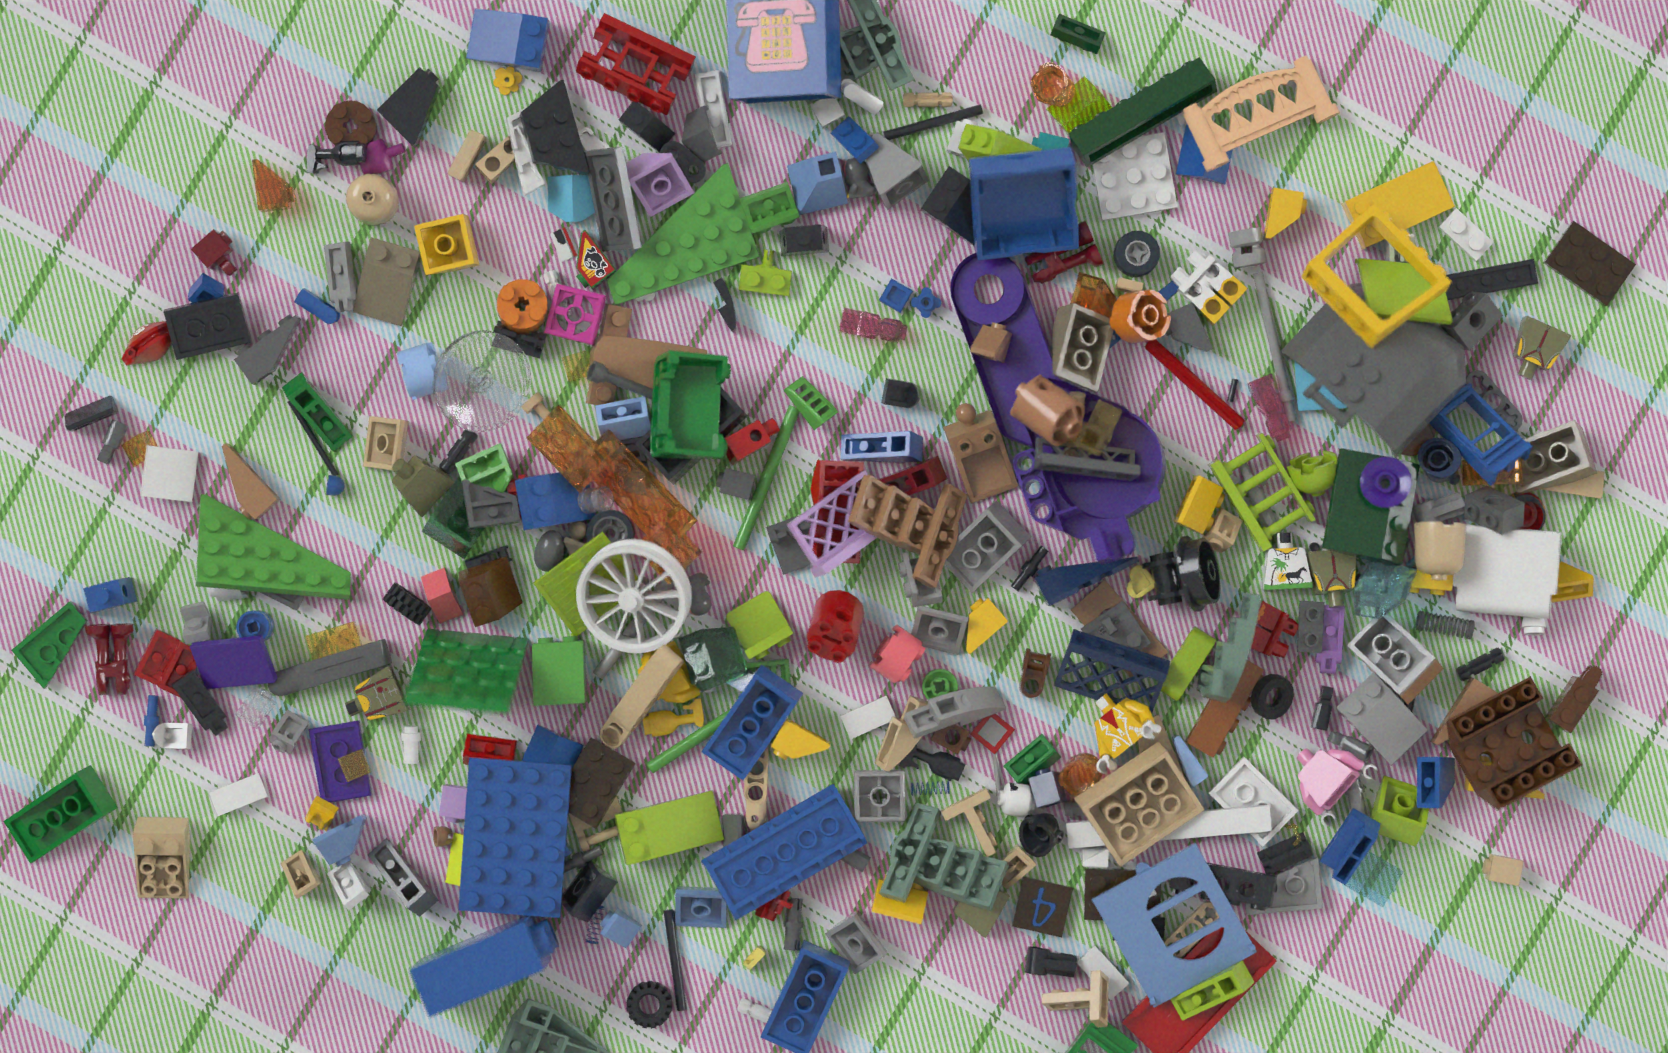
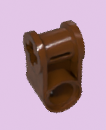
(1034, 671)

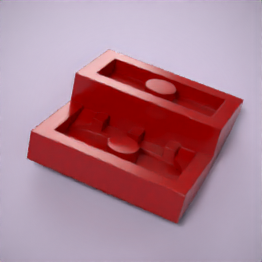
(165, 661)

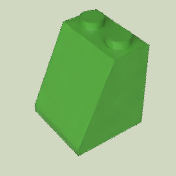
(559, 671)

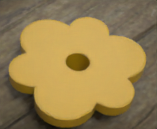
(506, 87)

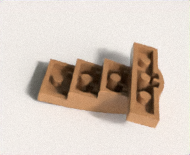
(625, 356)
(911, 523)

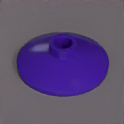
(1395, 473)

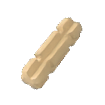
(928, 99)

